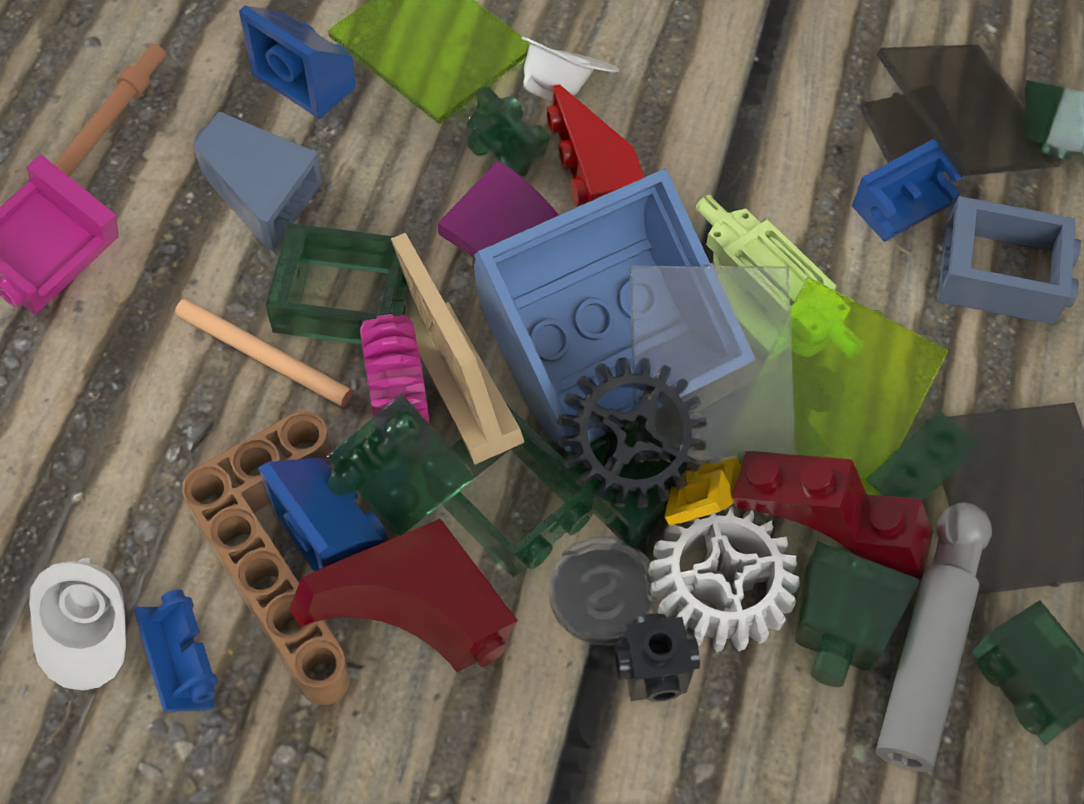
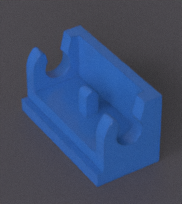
(906, 190)

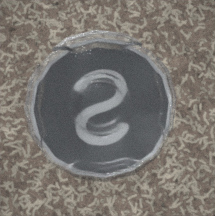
(600, 589)

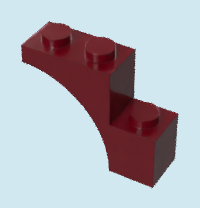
(833, 501)

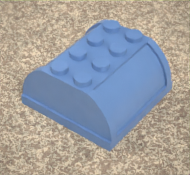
(564, 292)

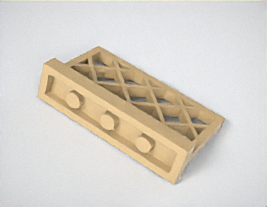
(455, 366)

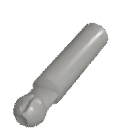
(935, 642)

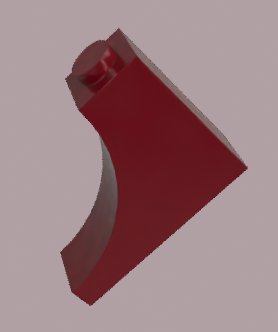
(419, 585)

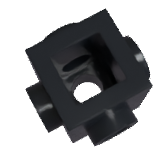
(655, 675)

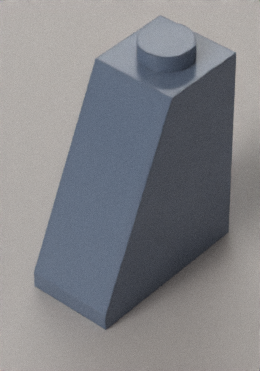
(257, 174)

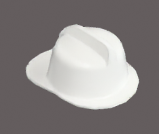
(553, 67)
(78, 624)

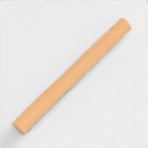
(264, 352)

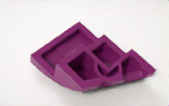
(494, 210)

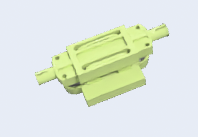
(745, 241)

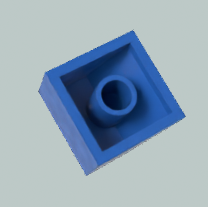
(296, 60)
(316, 518)

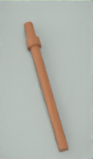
(130, 84)

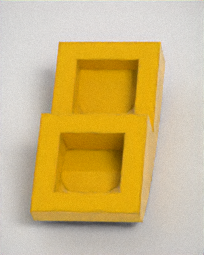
(706, 492)

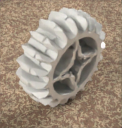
(760, 563)

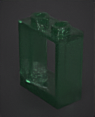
(333, 248)
(537, 544)

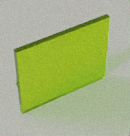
(432, 49)
(855, 378)

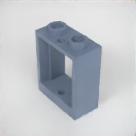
(1000, 292)

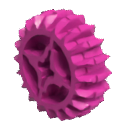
(393, 362)

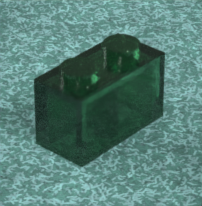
(1036, 670)

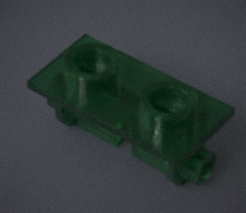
(924, 460)

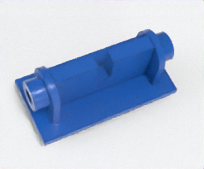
(176, 661)

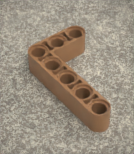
(258, 555)

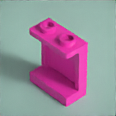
(49, 235)

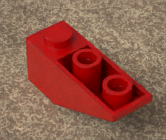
(590, 149)

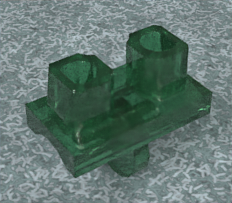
(500, 131)

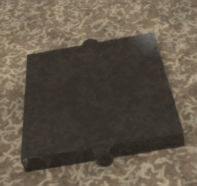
(895, 125)

